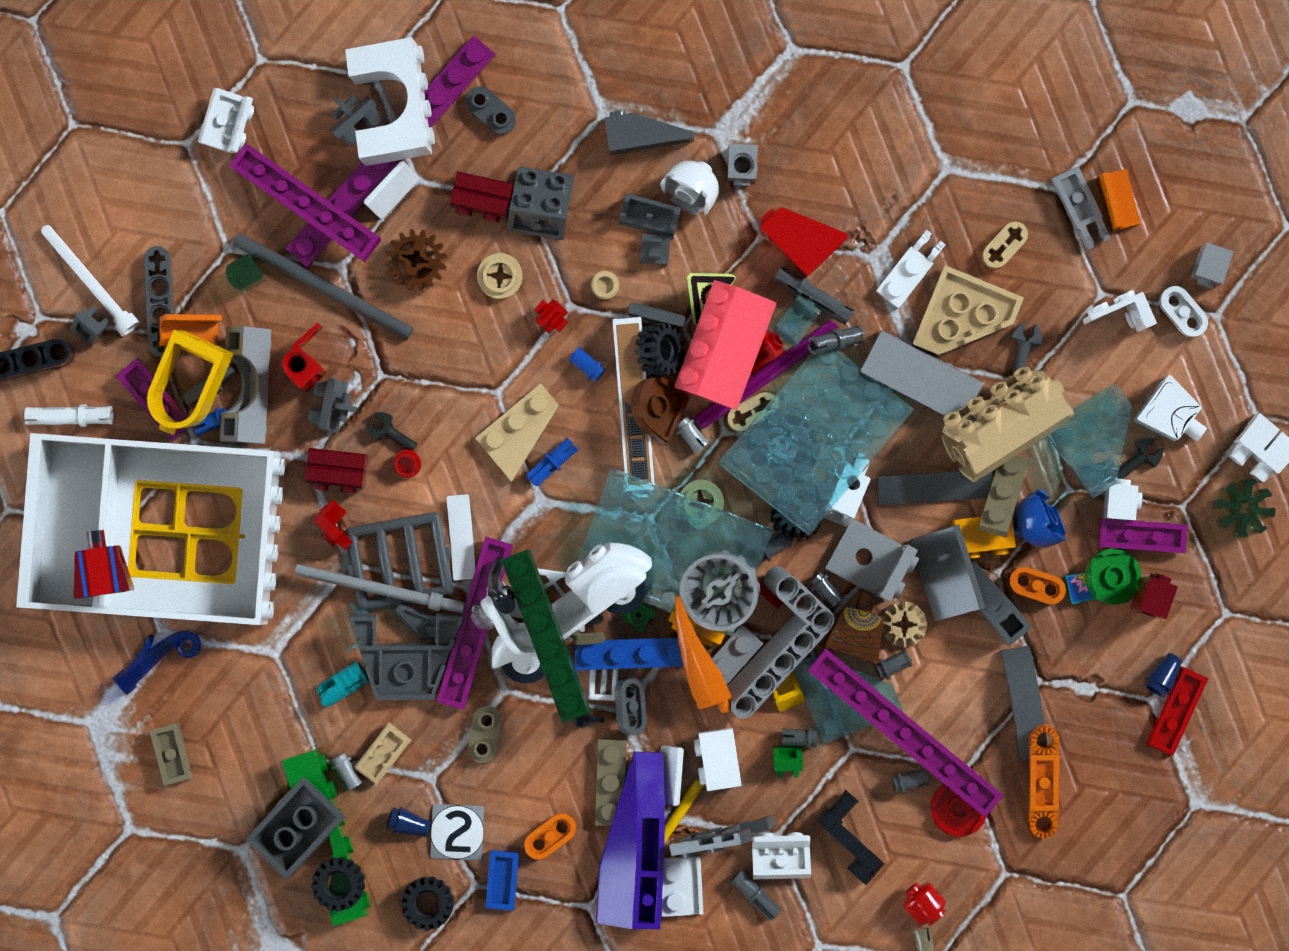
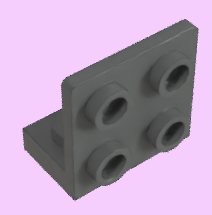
(540, 203)

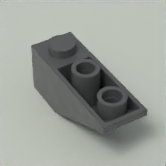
(999, 610)

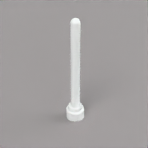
(123, 320)

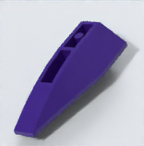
(634, 851)

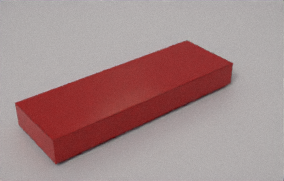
(1176, 711)

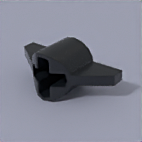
(585, 720)

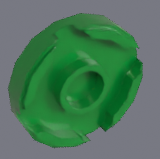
(1112, 576)

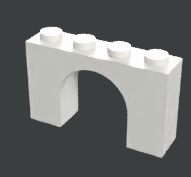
(410, 133)

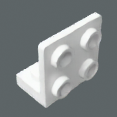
(1138, 314)

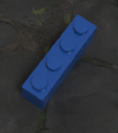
(629, 654)

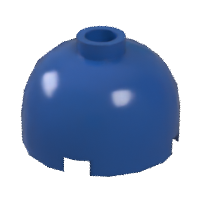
(1038, 521)

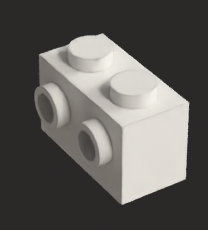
(719, 759)

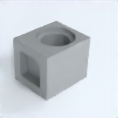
(747, 153)
(1211, 265)

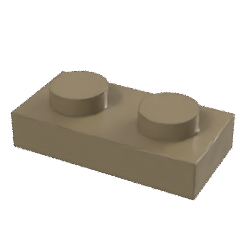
(171, 754)

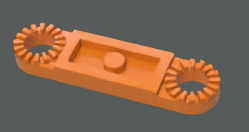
(1044, 781)

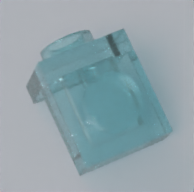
(797, 320)

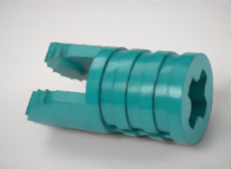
(342, 684)

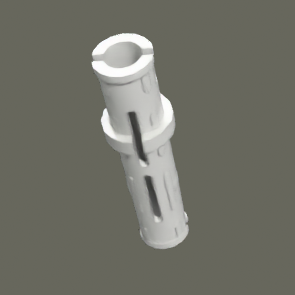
(69, 415)

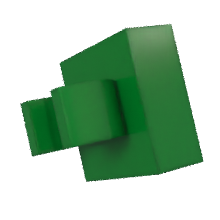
(787, 759)

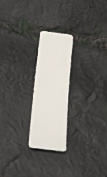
(461, 537)

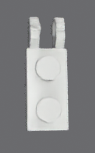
(908, 272)

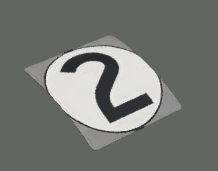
(457, 832)

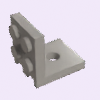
(888, 562)

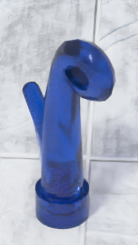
(149, 657)

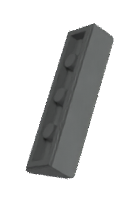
(930, 488)

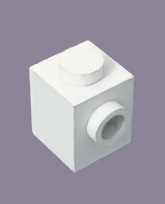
(1122, 501)

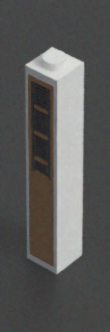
(636, 443)

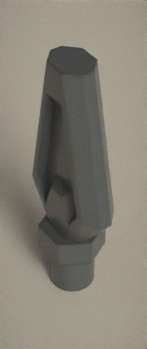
(417, 621)

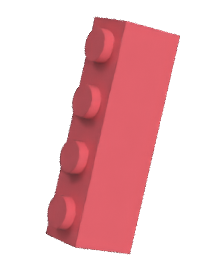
(725, 345)

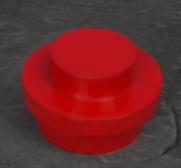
(407, 463)

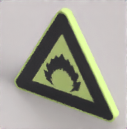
(699, 288)

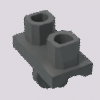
(345, 127)
(334, 406)

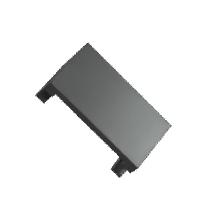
(649, 215)

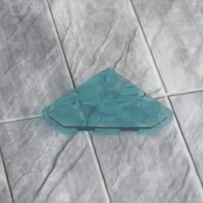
(1095, 439)
(831, 713)

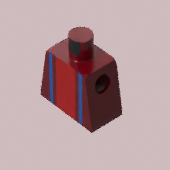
(100, 569)

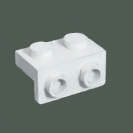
(226, 121)
(781, 856)

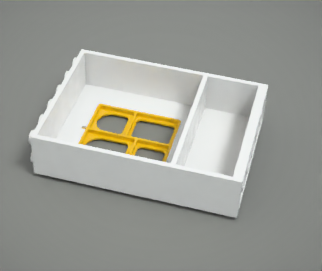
(98, 485)

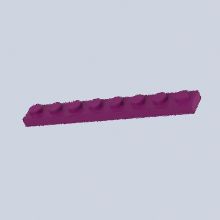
(905, 732)

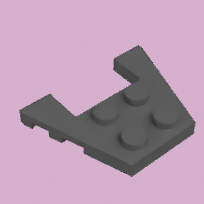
(405, 669)
(720, 838)

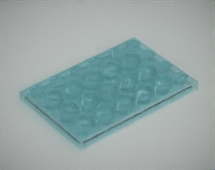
(815, 438)
(672, 533)

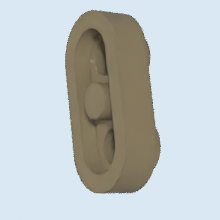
(484, 734)

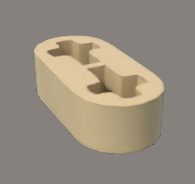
(1000, 240)
(747, 406)

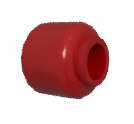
(924, 903)

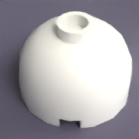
(692, 186)

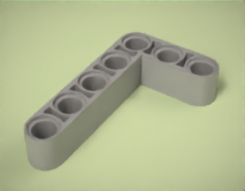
(782, 644)

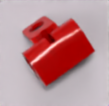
(313, 371)

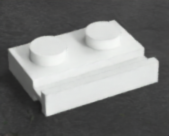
(682, 887)

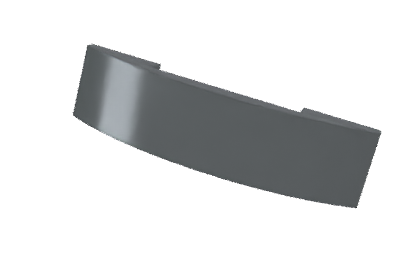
(1024, 697)

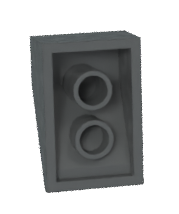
(295, 828)

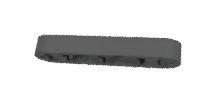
(153, 301)

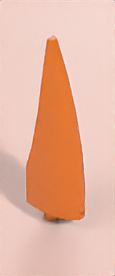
(701, 672)

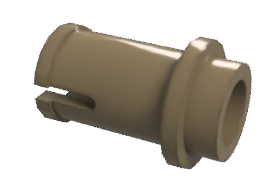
(924, 939)

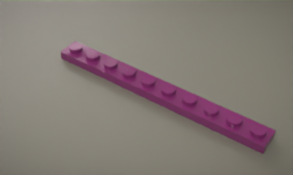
(364, 179)

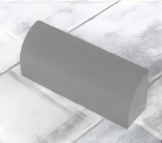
(919, 374)

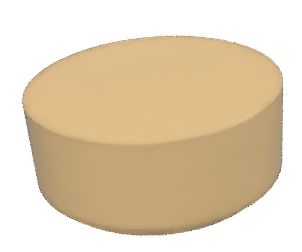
(605, 285)

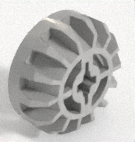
(706, 609)

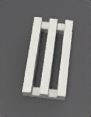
(602, 696)

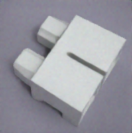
(1252, 443)

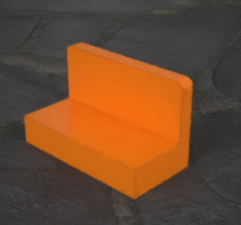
(1118, 200)
(199, 325)

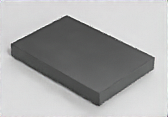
(947, 573)

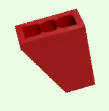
(801, 239)

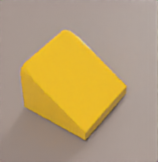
(788, 693)

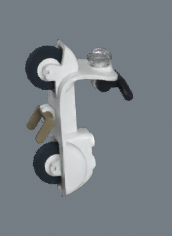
(604, 580)

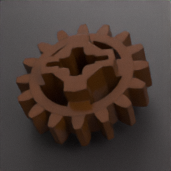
(418, 248)

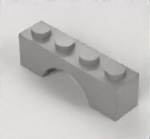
(247, 418)

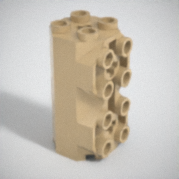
(1014, 419)

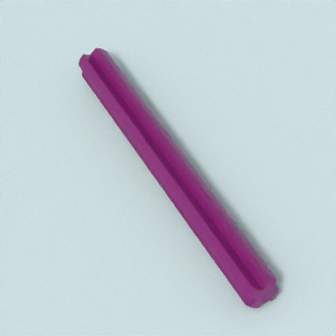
(765, 375)

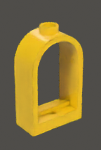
(218, 356)

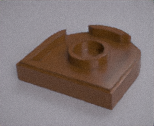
(658, 408)

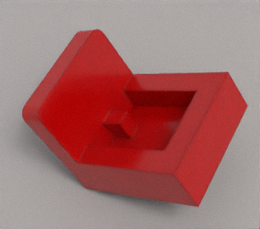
(327, 519)

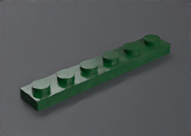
(546, 636)

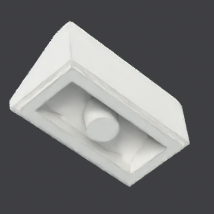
(391, 190)
(672, 773)

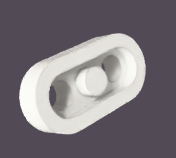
(1184, 310)

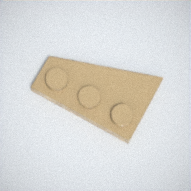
(518, 430)

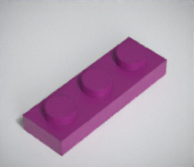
(137, 380)
(1142, 535)

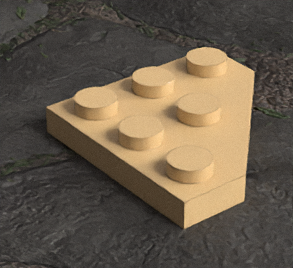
(963, 312)

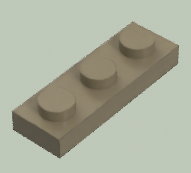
(1003, 497)
(610, 778)

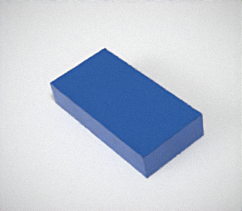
(502, 880)

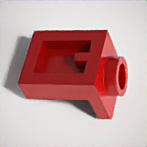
(770, 349)

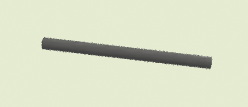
(323, 286)

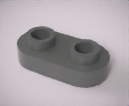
(490, 110)
(631, 706)

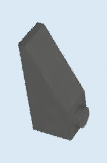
(635, 133)

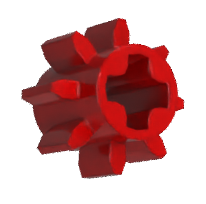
(551, 316)

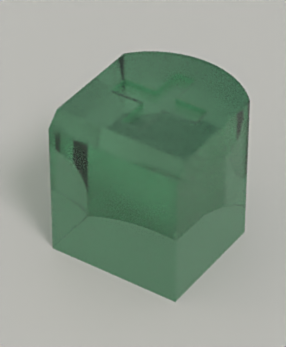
(244, 273)

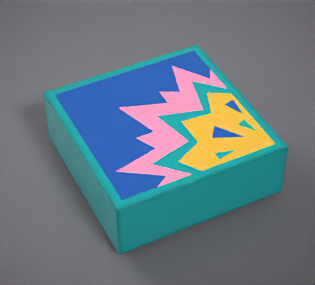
(1077, 588)

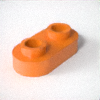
(1036, 585)
(550, 835)

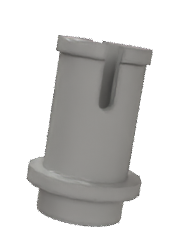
(691, 434)
(345, 771)

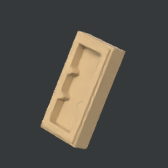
(382, 753)

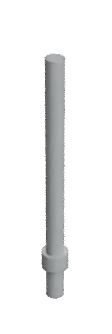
(434, 601)

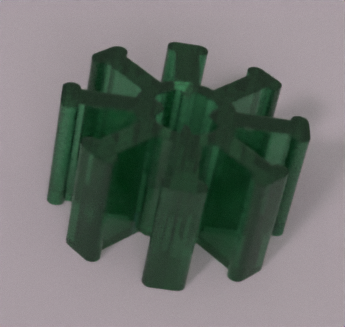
(1252, 510)

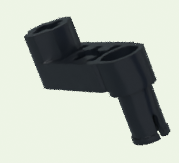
(866, 862)

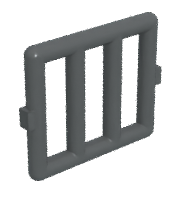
(407, 525)

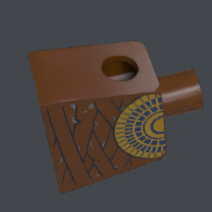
(857, 630)

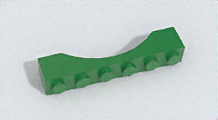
(313, 767)

